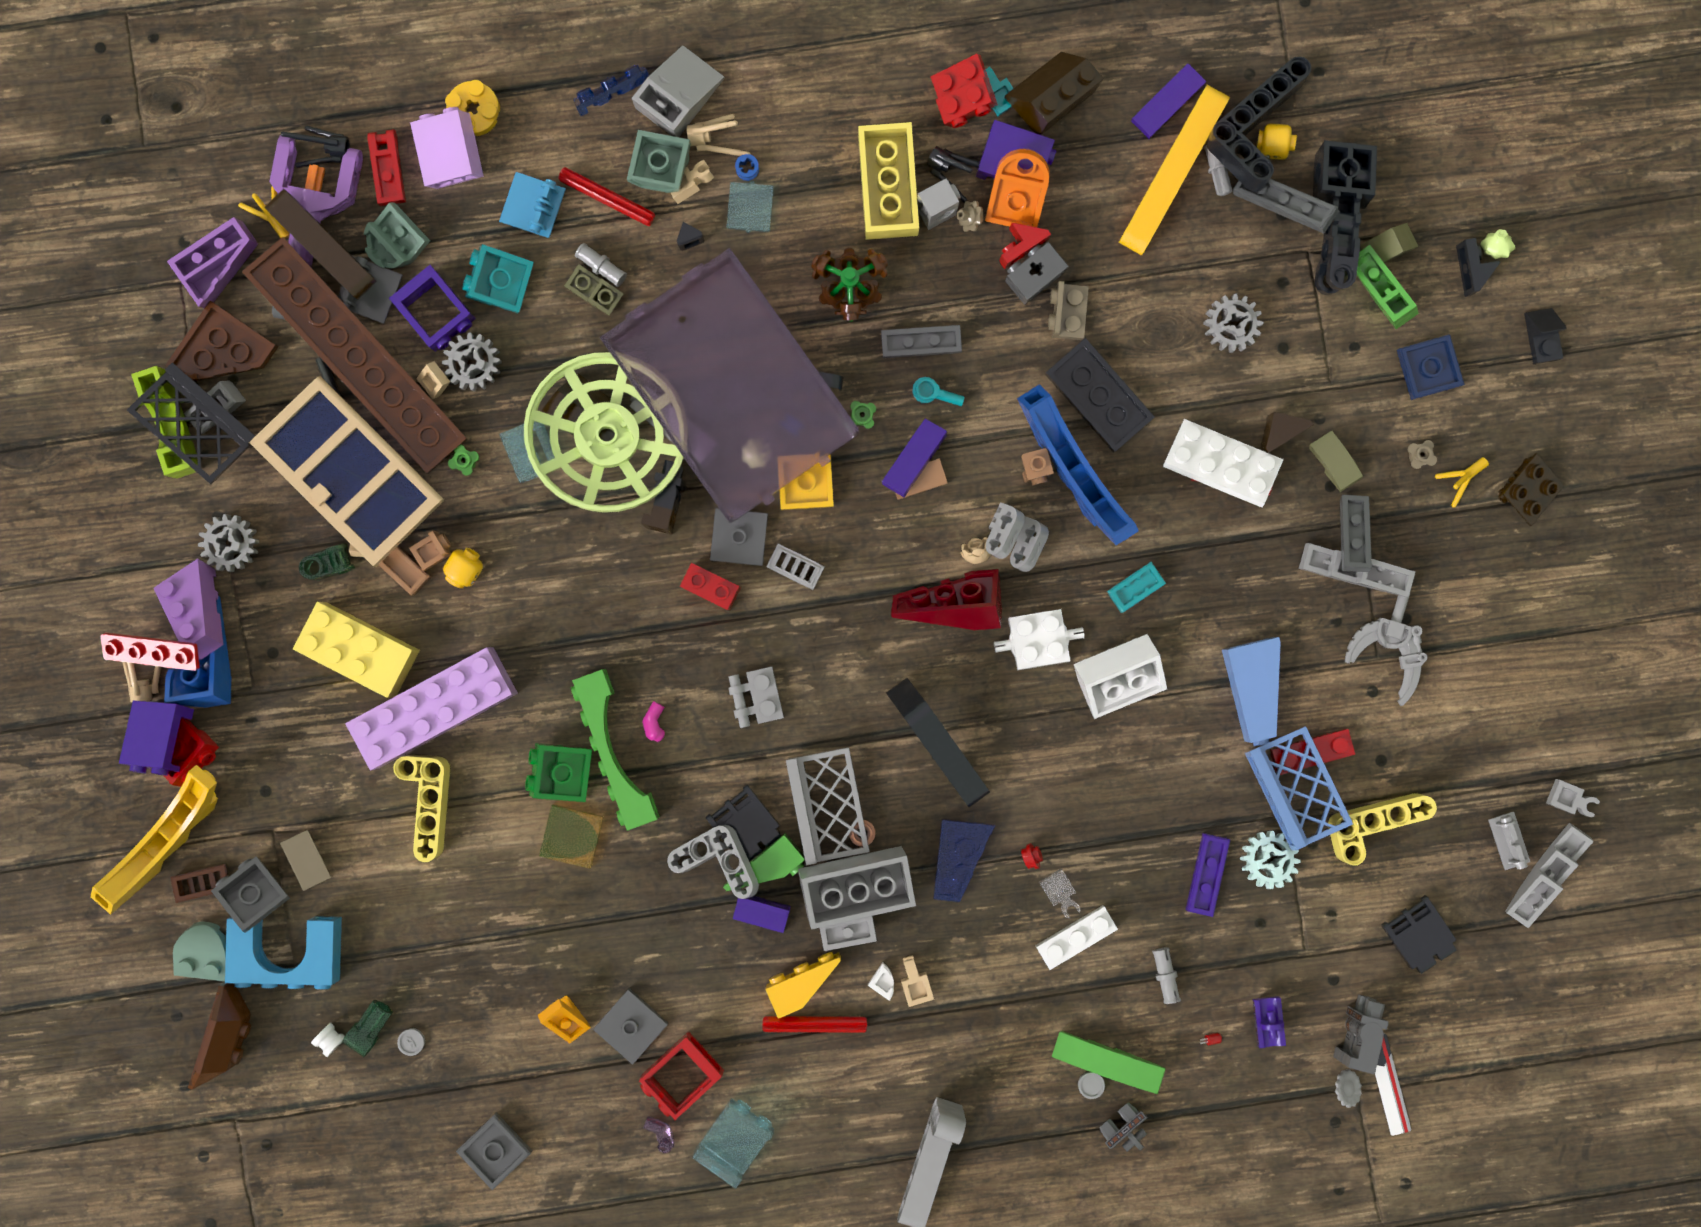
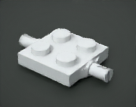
(1039, 639)

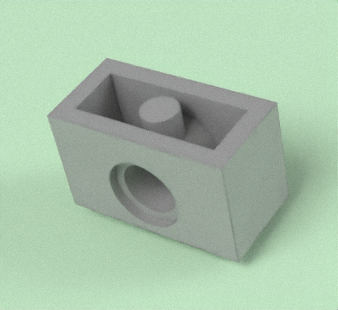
(938, 203)

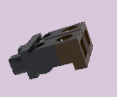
(666, 503)

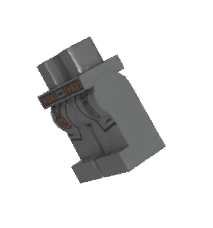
(1363, 1035)

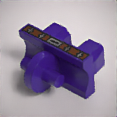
(1269, 1022)

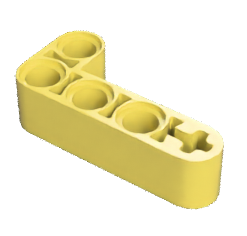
(424, 805)
(1381, 822)

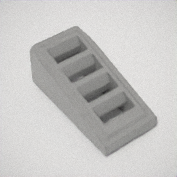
(227, 395)
(814, 577)

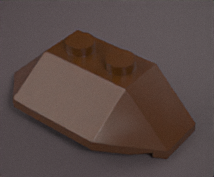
(223, 1036)

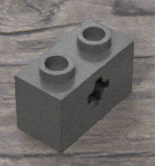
(1050, 267)

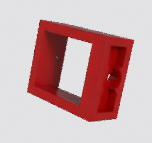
(701, 1057)

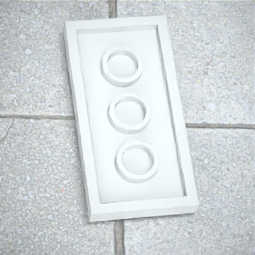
(1223, 463)

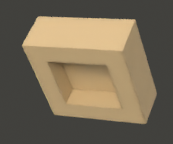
(433, 380)

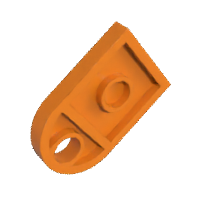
(1018, 192)

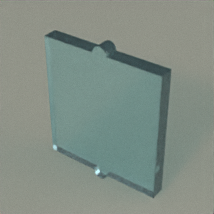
(750, 207)

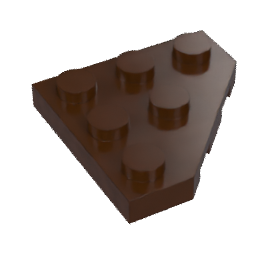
(221, 346)

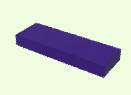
(1168, 101)
(914, 457)
(1207, 874)

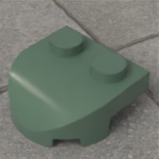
(394, 239)
(200, 952)

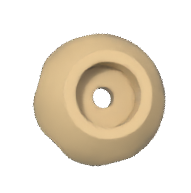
(975, 551)

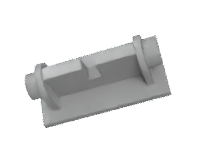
(1509, 841)

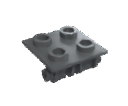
(375, 302)

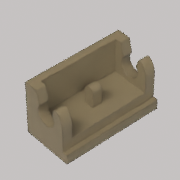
(305, 860)

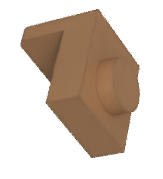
(1037, 467)
(431, 550)

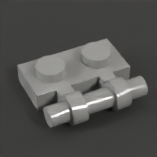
(763, 693)

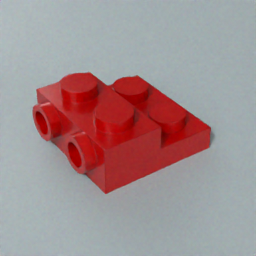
(963, 92)
(191, 749)

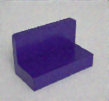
(762, 913)

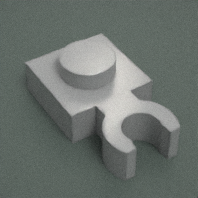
(1569, 798)

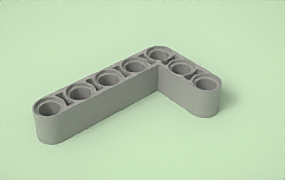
(943, 1127)

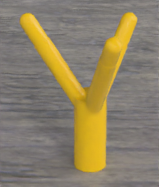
(280, 230)
(1466, 475)

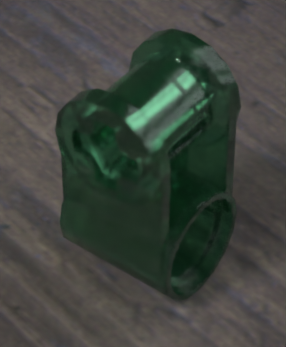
(331, 562)

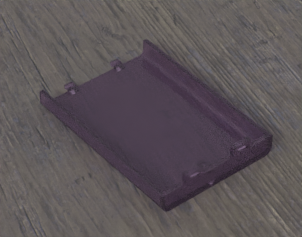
(730, 385)

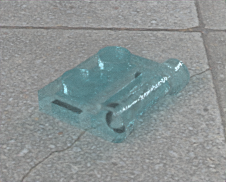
(515, 447)

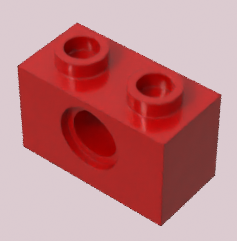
(710, 586)

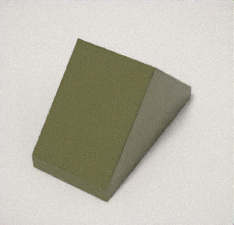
(1392, 242)

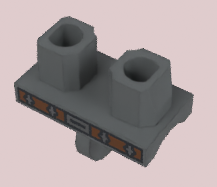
(1115, 1135)

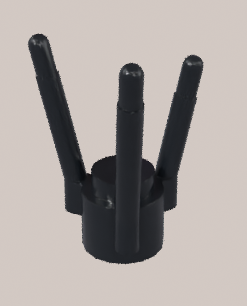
(334, 144)
(943, 159)

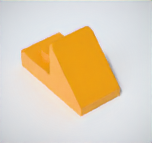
(564, 1019)

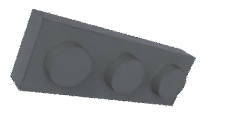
(921, 341)
(1355, 533)

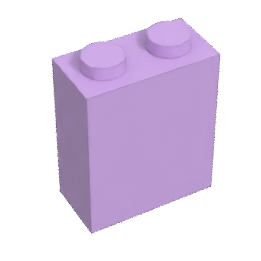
(446, 148)

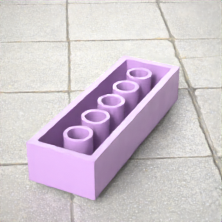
(431, 708)

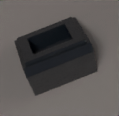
(689, 237)

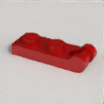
(386, 168)

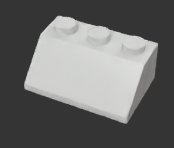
(1121, 676)

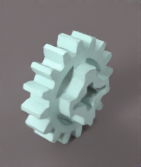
(1275, 868)

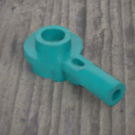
(927, 390)

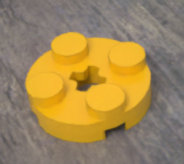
(476, 92)

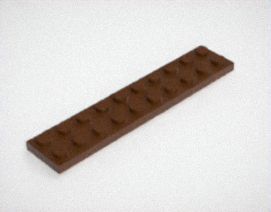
(354, 355)

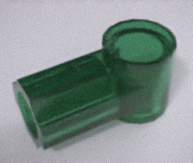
(365, 1032)

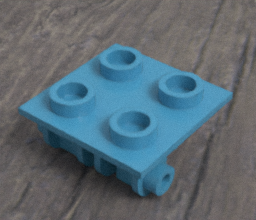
(532, 204)

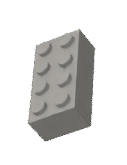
(856, 887)

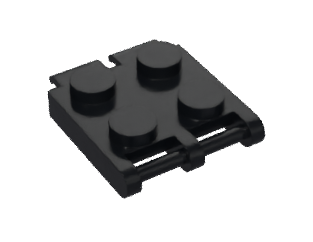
(750, 821)
(1420, 935)

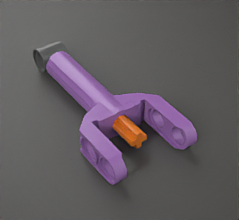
(317, 203)

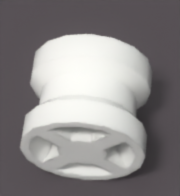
(328, 1039)

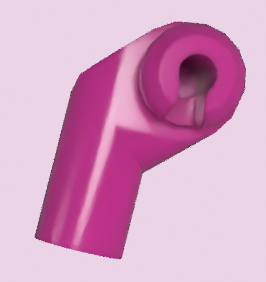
(650, 722)

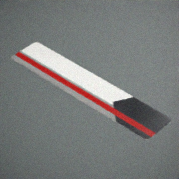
(1391, 1091)

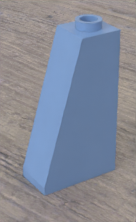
(1254, 686)

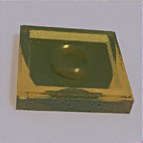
(571, 836)

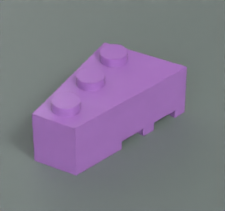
(213, 260)
(191, 606)

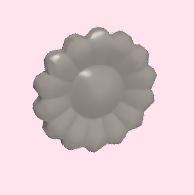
(1348, 1088)

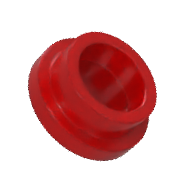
(1031, 856)

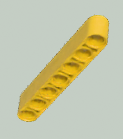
(1174, 169)

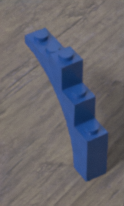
(1073, 467)

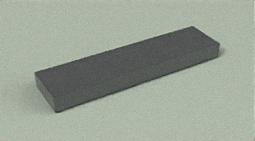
(1290, 204)

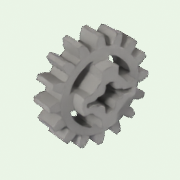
(1229, 313)
(475, 352)
(233, 533)

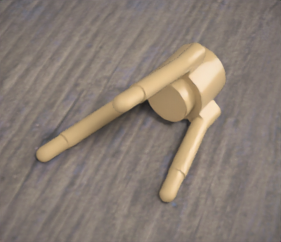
(700, 134)
(141, 689)

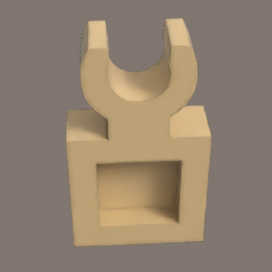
(691, 180)

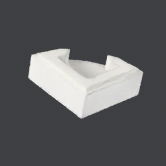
(883, 981)

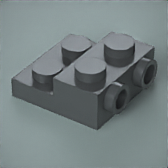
(250, 893)

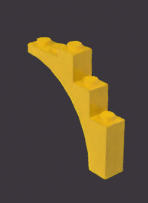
(172, 830)

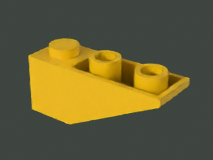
(795, 989)

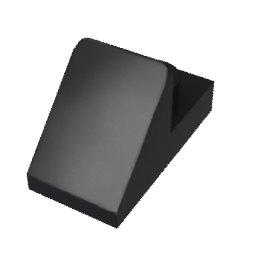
(1472, 272)
(1543, 335)

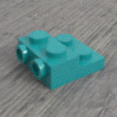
(497, 278)

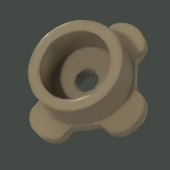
(1414, 454)

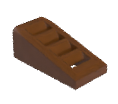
(177, 884)

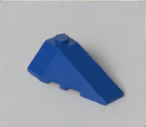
(205, 686)

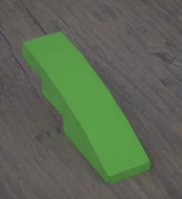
(1109, 1062)

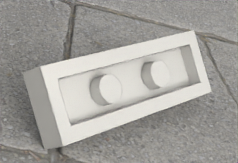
(1076, 937)

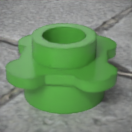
(867, 409)
(471, 459)

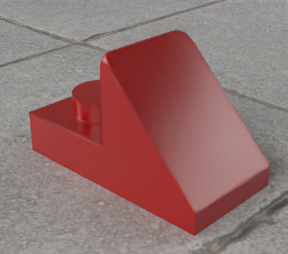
(1027, 239)

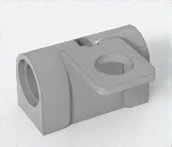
(848, 933)

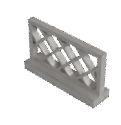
(804, 808)

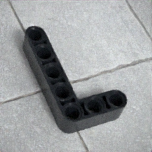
(1251, 116)
(938, 742)

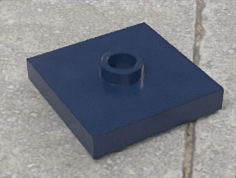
(1430, 367)

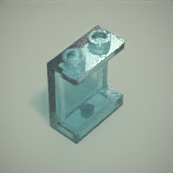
(733, 1142)

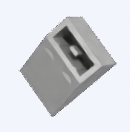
(677, 91)

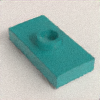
(1136, 587)

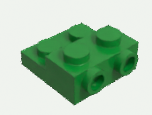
(558, 772)

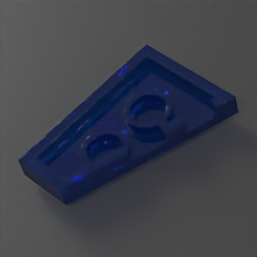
(633, 78)
(958, 854)

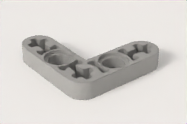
(716, 848)

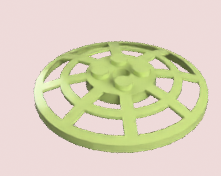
(587, 440)

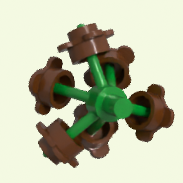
(850, 270)

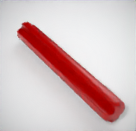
(606, 196)
(814, 1024)

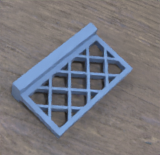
(1277, 798)

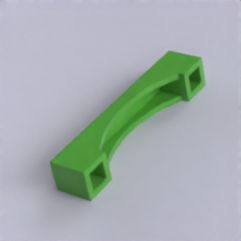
(634, 805)

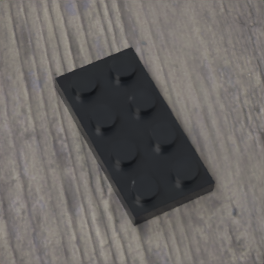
(1099, 395)

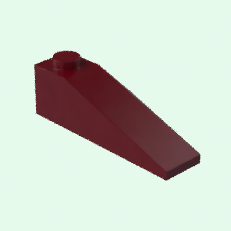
(962, 603)

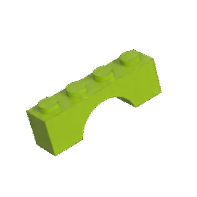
(171, 463)

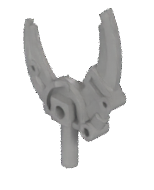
(1393, 635)

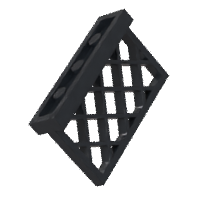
(204, 403)

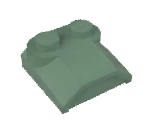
(658, 161)

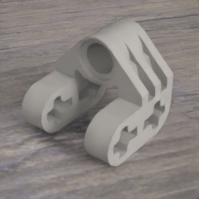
(1010, 527)

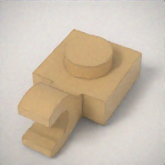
(916, 985)

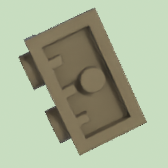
(1069, 311)

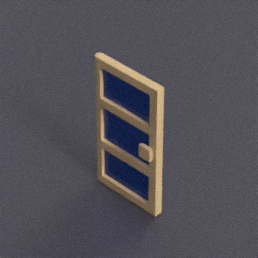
(346, 471)

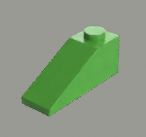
(1385, 288)
(775, 861)

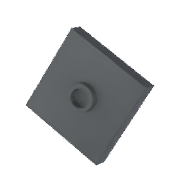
(741, 540)
(630, 1026)
(494, 1151)

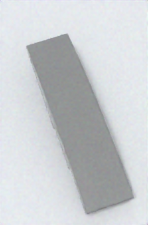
(1381, 576)
(1548, 874)

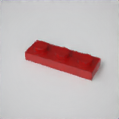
(1329, 745)

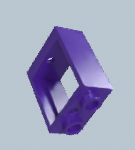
(415, 289)

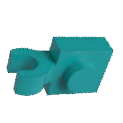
(1000, 90)

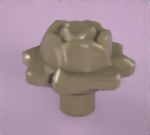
(970, 216)

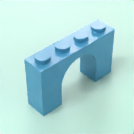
(249, 965)

